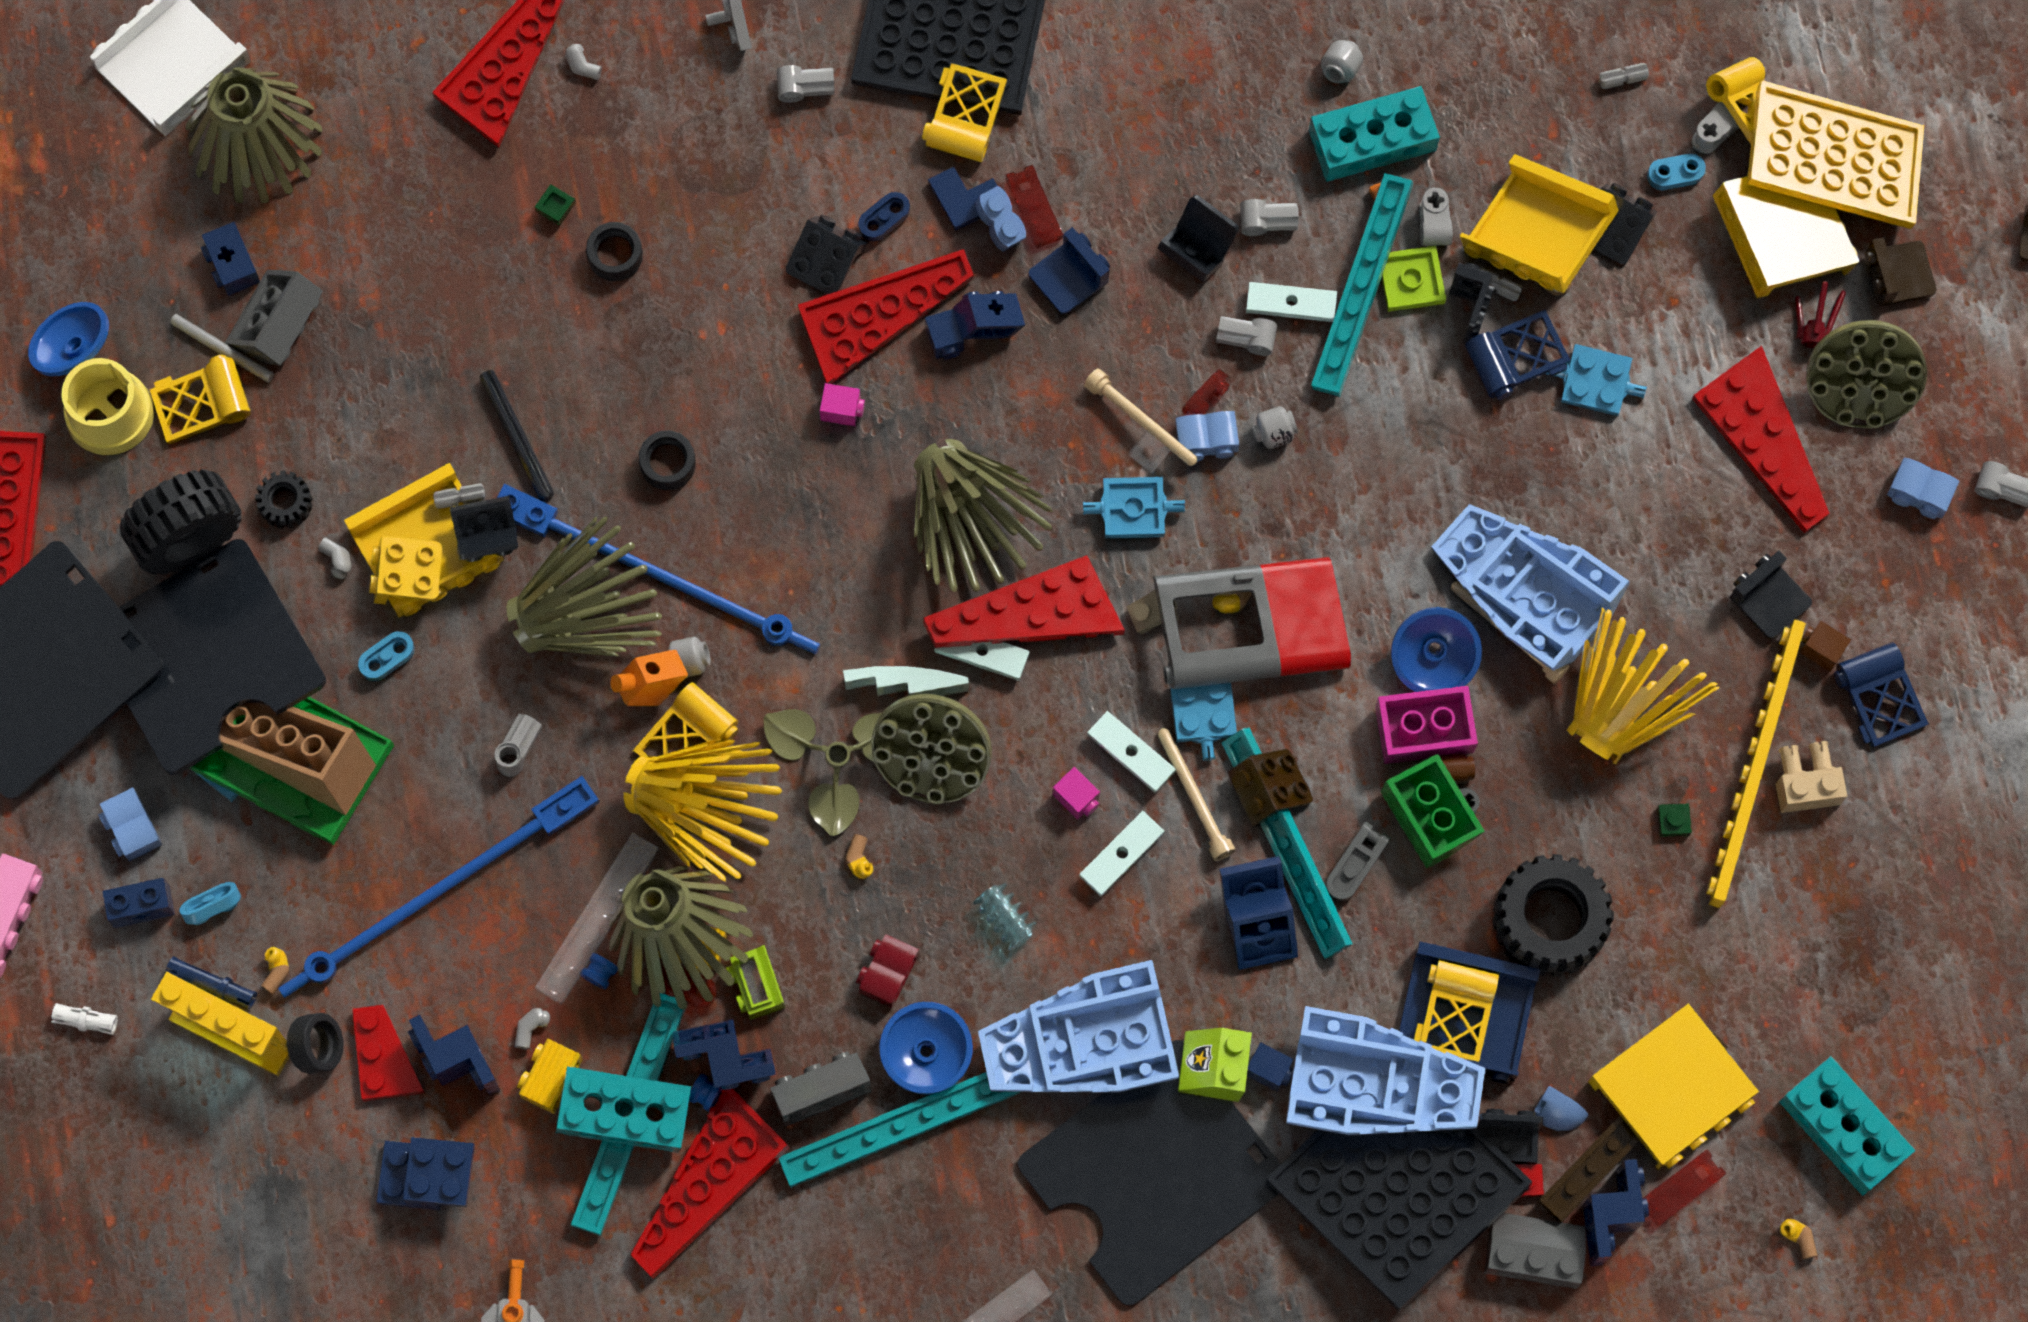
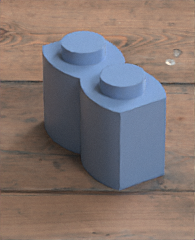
(996, 212)
(1209, 434)
(1922, 488)
(130, 825)

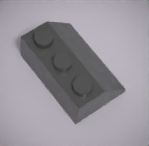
(274, 316)
(820, 1088)
(1536, 1250)

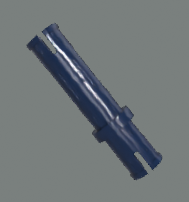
(221, 987)

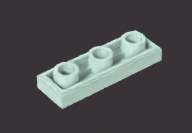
(1273, 299)
(1000, 658)
(1117, 739)
(1134, 840)

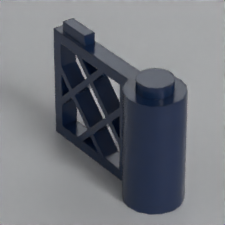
(1495, 364)
(1873, 670)

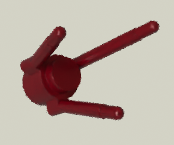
(1815, 329)

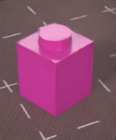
(841, 405)
(1077, 794)

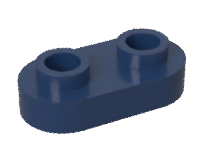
(881, 216)

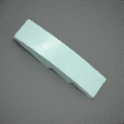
(904, 678)

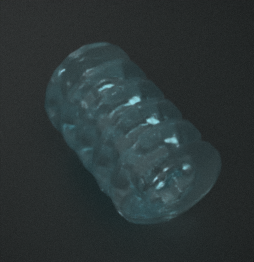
(1006, 916)

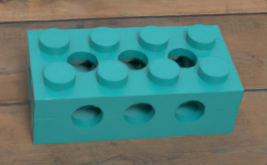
(1373, 116)
(635, 1092)
(1867, 1124)

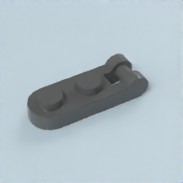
(1355, 863)

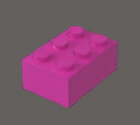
(1426, 724)

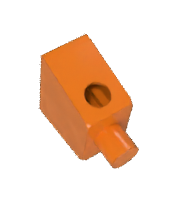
(649, 679)

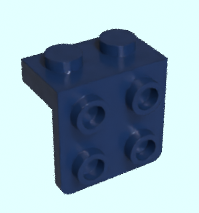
(1070, 272)

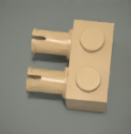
(1811, 789)

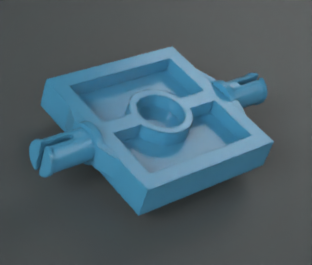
(1598, 380)
(1133, 507)
(1203, 715)

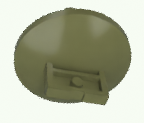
(1866, 374)
(931, 748)

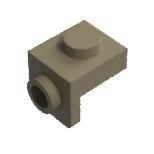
(1146, 613)

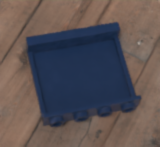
(1507, 1017)

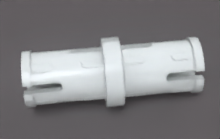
(84, 1019)

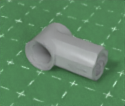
(796, 83)
(1261, 217)
(1254, 335)
(1997, 483)
(517, 743)

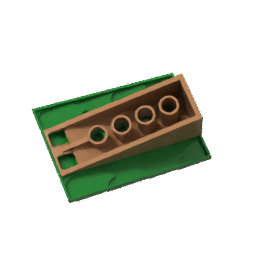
(299, 764)

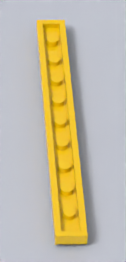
(1752, 774)

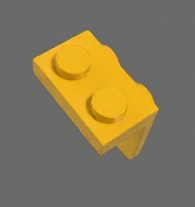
(405, 569)

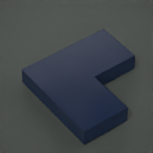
(956, 199)

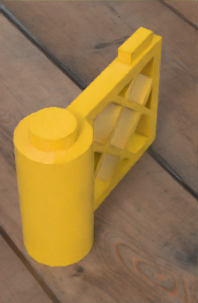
(1739, 85)
(957, 135)
(224, 395)
(697, 712)
(1461, 986)

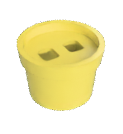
(88, 389)

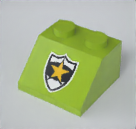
(1215, 1063)

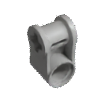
(1717, 126)
(1435, 222)

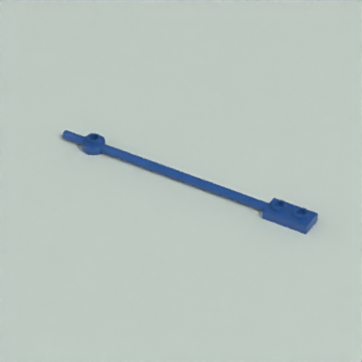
(540, 517)
(550, 814)

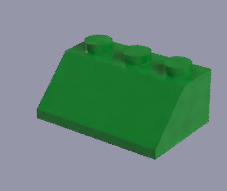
(1431, 810)

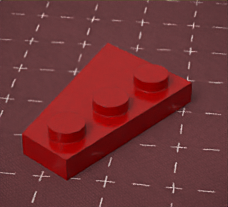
(381, 1057)

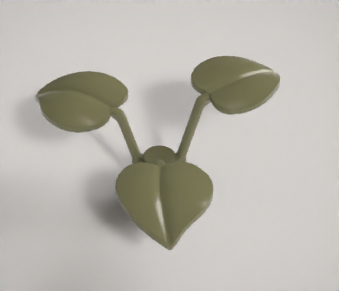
(828, 804)

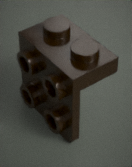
(1899, 271)
(1269, 785)

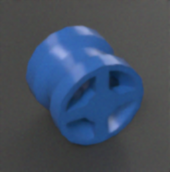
(599, 971)
(704, 1092)

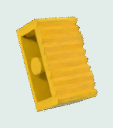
(546, 1079)

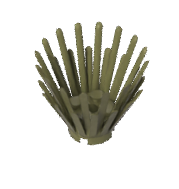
(249, 129)
(953, 482)
(550, 616)
(672, 930)

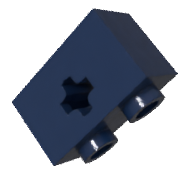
(226, 243)
(988, 315)
(138, 902)

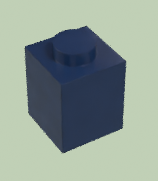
(944, 334)
(1270, 1067)

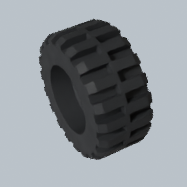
(180, 521)
(1573, 882)

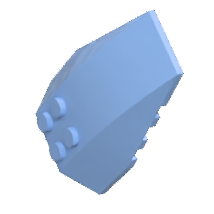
(1530, 583)
(1085, 1038)
(1375, 1080)

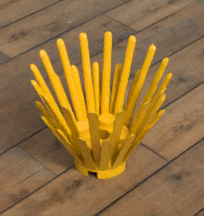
(1613, 697)
(675, 786)

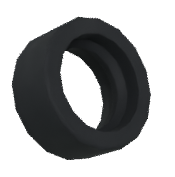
(606, 231)
(667, 438)
(299, 1043)

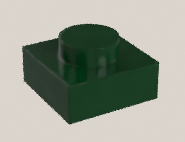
(555, 204)
(1674, 820)

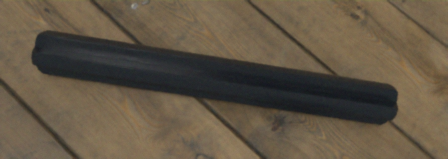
(517, 435)

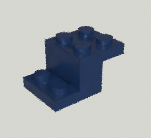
(1258, 912)
(452, 1056)
(724, 1056)
(425, 1173)
(1614, 1212)

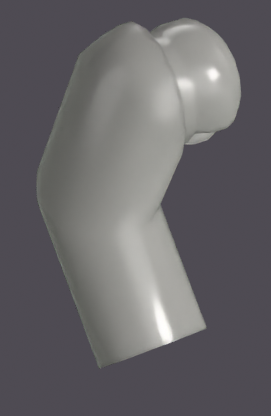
(578, 63)
(340, 557)
(527, 1024)

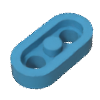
(1677, 172)
(384, 654)
(209, 903)

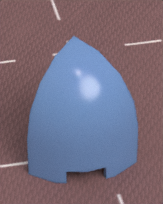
(1560, 1111)

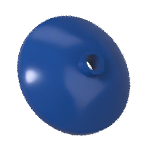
(68, 338)
(1450, 665)
(921, 1027)

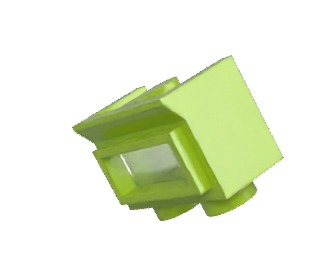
(757, 984)

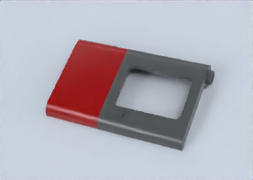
(1296, 616)

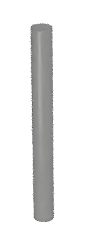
(221, 348)

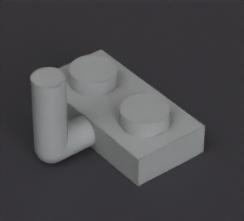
(732, 12)

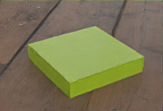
(1413, 279)

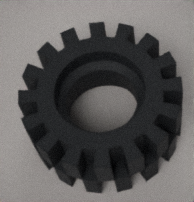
(296, 511)

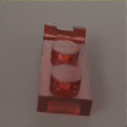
(1034, 207)
(1682, 1188)

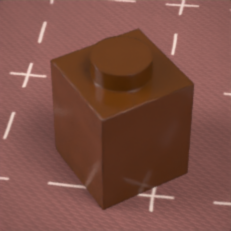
(1824, 645)

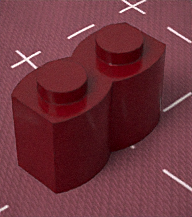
(888, 970)

